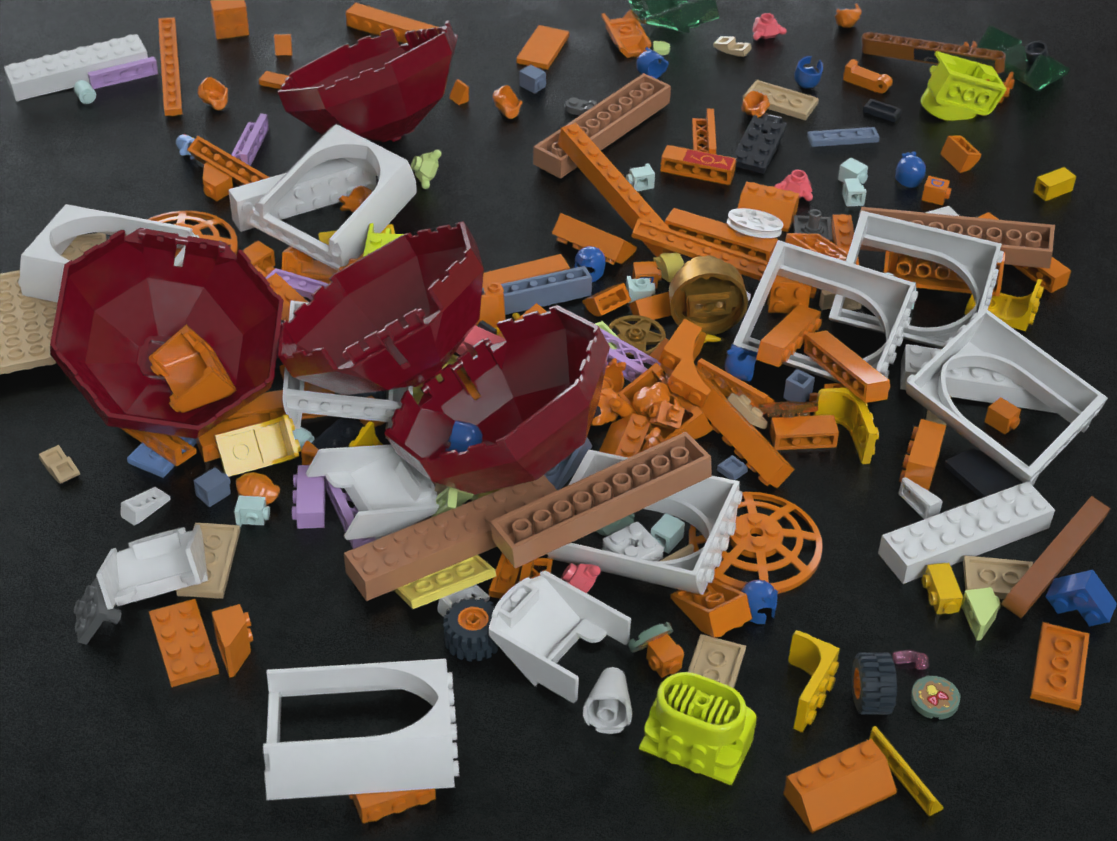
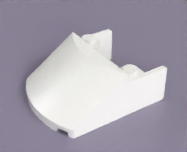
(380, 484)
(153, 566)
(543, 620)

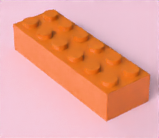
(932, 274)

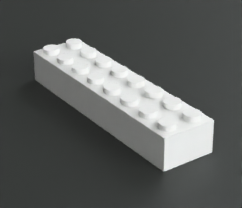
(64, 69)
(316, 189)
(971, 382)
(966, 531)

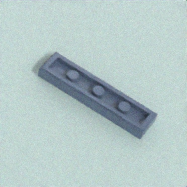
(843, 136)

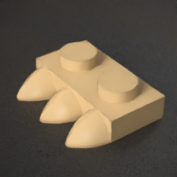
(750, 413)

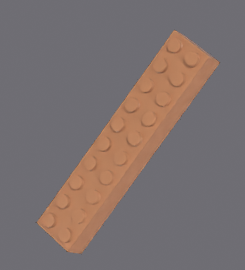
(606, 121)
(1021, 241)
(600, 499)
(436, 541)

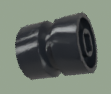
(1032, 51)

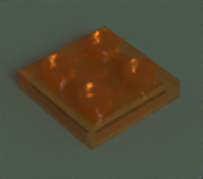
(788, 408)

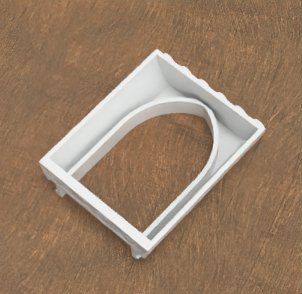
(391, 194)
(967, 256)
(41, 262)
(881, 293)
(998, 347)
(299, 401)
(705, 505)
(384, 763)

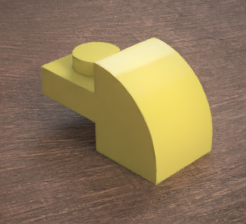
(669, 264)

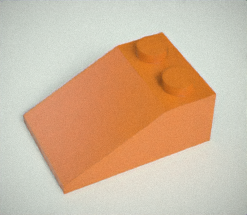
(716, 610)

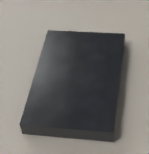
(340, 434)
(980, 472)

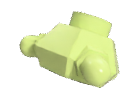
(426, 167)

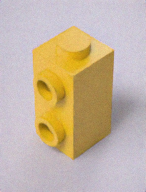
(1054, 184)
(942, 588)

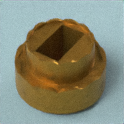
(708, 294)

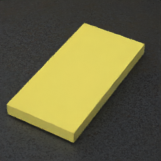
(446, 581)

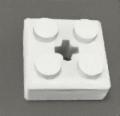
(634, 542)

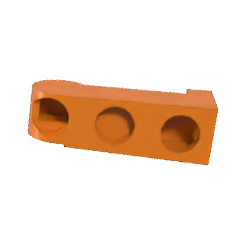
(866, 78)

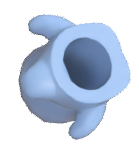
(183, 143)

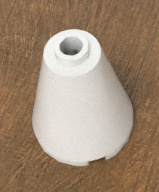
(609, 703)

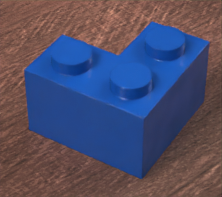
(1082, 593)

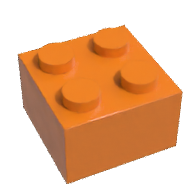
(229, 18)
(787, 295)

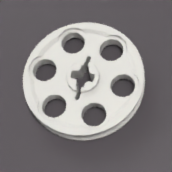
(755, 223)

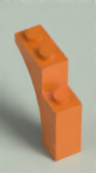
(679, 357)

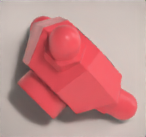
(767, 27)
(798, 183)
(581, 575)

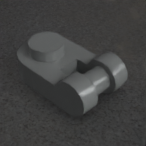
(578, 106)

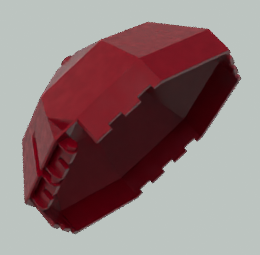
(373, 85)
(131, 299)
(388, 315)
(531, 410)

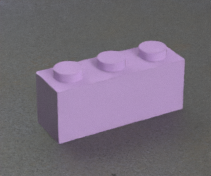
(308, 500)

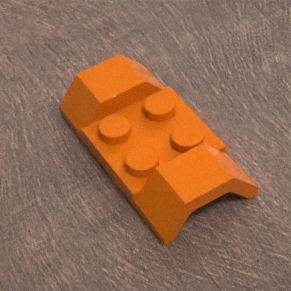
(627, 34)

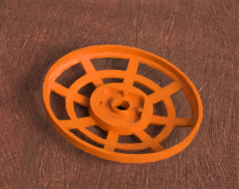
(766, 544)

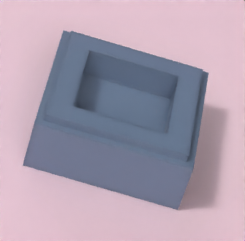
(732, 468)

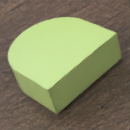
(661, 47)

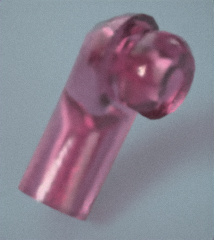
(911, 656)

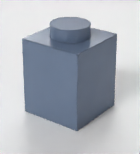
(532, 78)
(798, 386)
(212, 486)

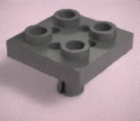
(813, 224)
(92, 611)

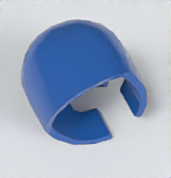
(649, 64)
(807, 76)
(910, 170)
(591, 257)
(740, 363)
(464, 435)
(760, 595)

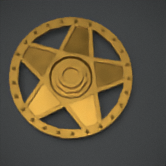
(638, 334)

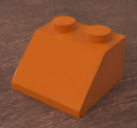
(233, 636)

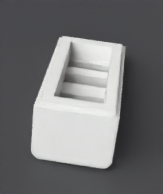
(920, 499)
(136, 508)
(447, 601)

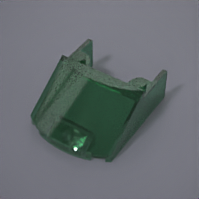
(672, 16)
(1043, 71)

